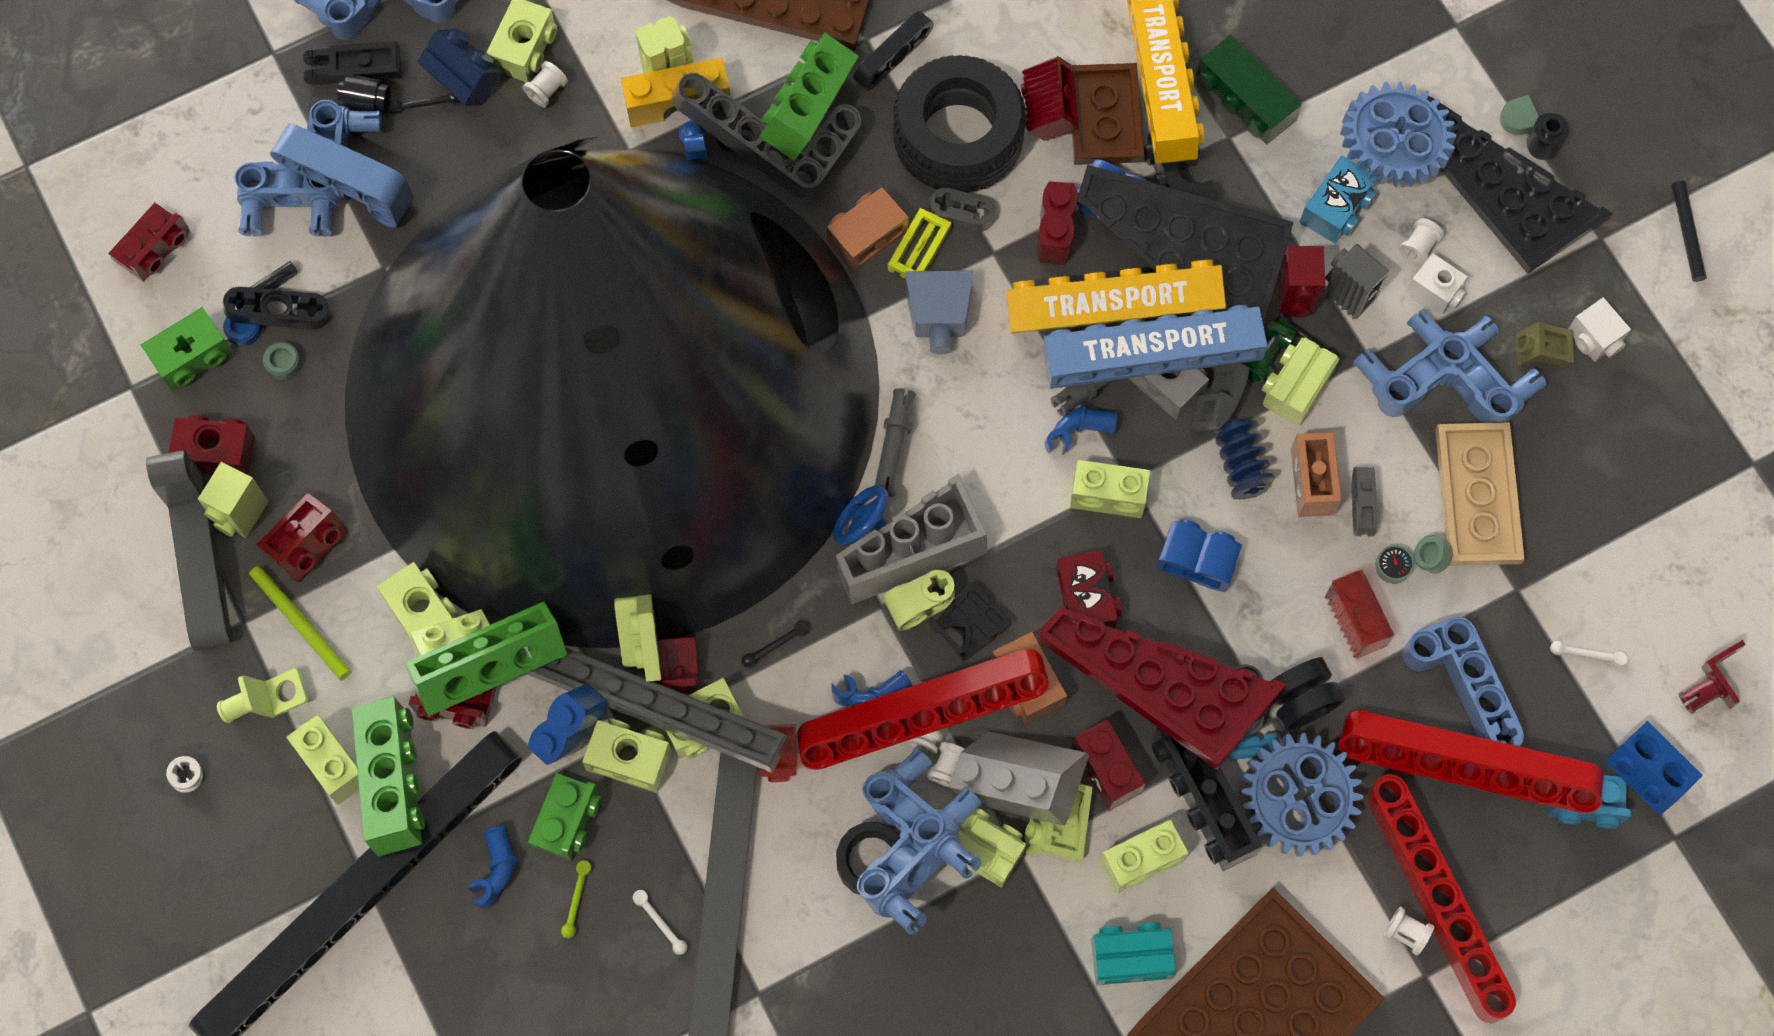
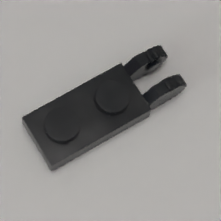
(367, 60)

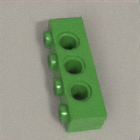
(808, 96)
(486, 658)
(373, 726)

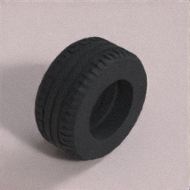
(966, 83)

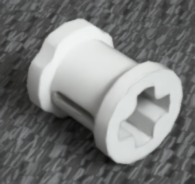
(545, 84)
(1421, 241)
(946, 764)
(1408, 931)

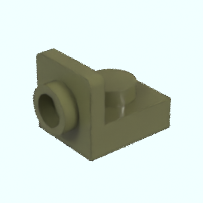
(1544, 344)

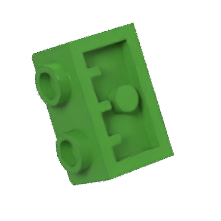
(564, 817)

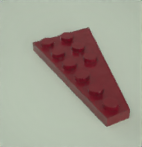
(1173, 688)

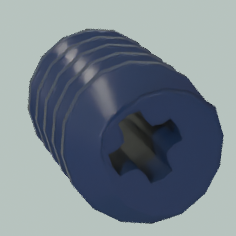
(1242, 458)

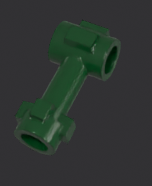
(1278, 335)

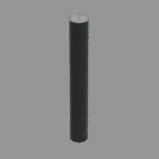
(1689, 231)

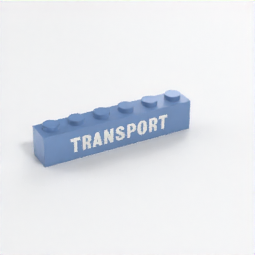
(1154, 346)

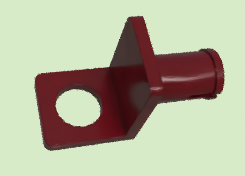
(1714, 685)

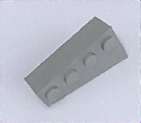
(925, 538)

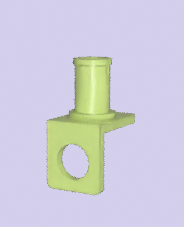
(263, 697)

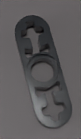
(893, 50)
(265, 296)

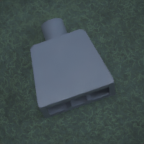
(939, 305)

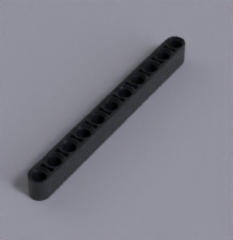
(354, 894)

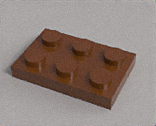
(1107, 114)

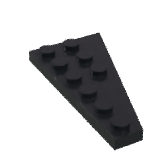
(1517, 197)

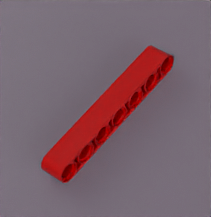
(922, 709)
(1472, 761)
(1441, 917)

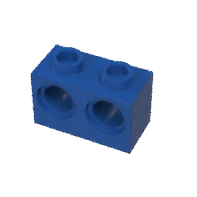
(1653, 768)

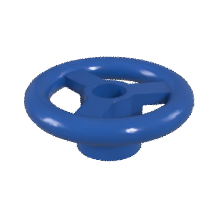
(864, 518)

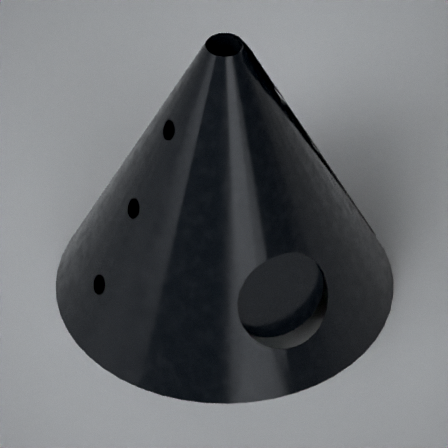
(505, 439)

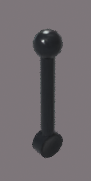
(397, 107)
(1302, 334)
(801, 629)

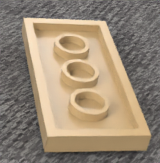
(1479, 493)

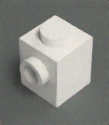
(1438, 285)
(1599, 331)

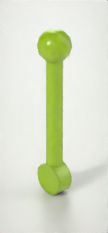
(583, 869)

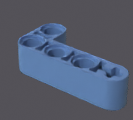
(345, 171)
(1469, 689)

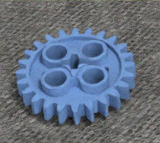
(1398, 134)
(1330, 778)

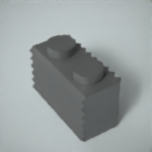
(1355, 280)

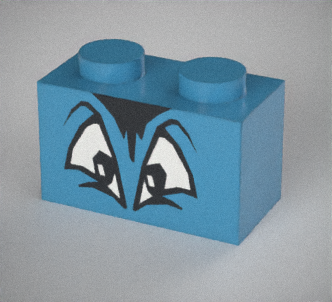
(1338, 200)

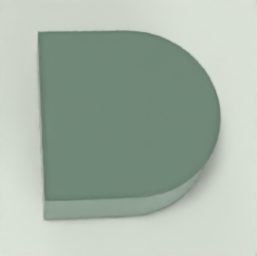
(1518, 115)

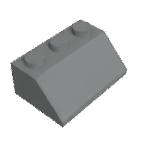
(1021, 776)

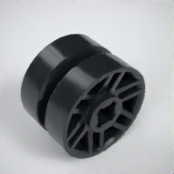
(1307, 694)

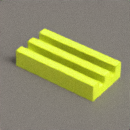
(934, 220)

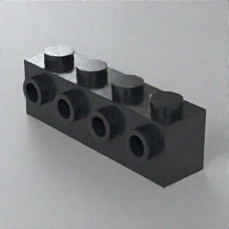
(1210, 803)

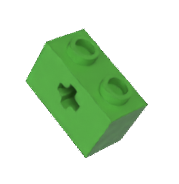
(169, 347)

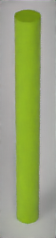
(300, 622)

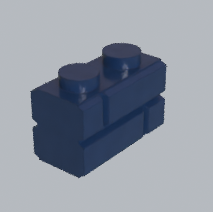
(459, 66)

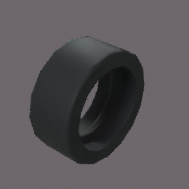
(850, 839)

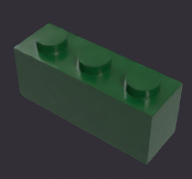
(1248, 90)

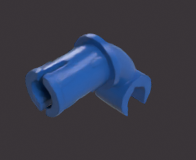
(694, 140)
(1081, 419)
(854, 696)
(502, 866)

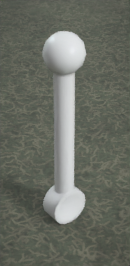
(1618, 659)
(641, 899)

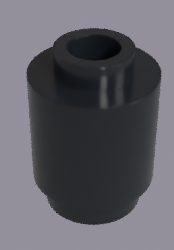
(364, 94)
(1547, 136)

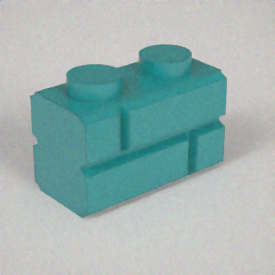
(1133, 954)

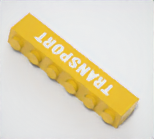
(1166, 80)
(1116, 298)

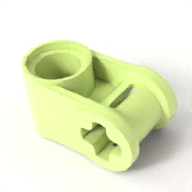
(915, 600)

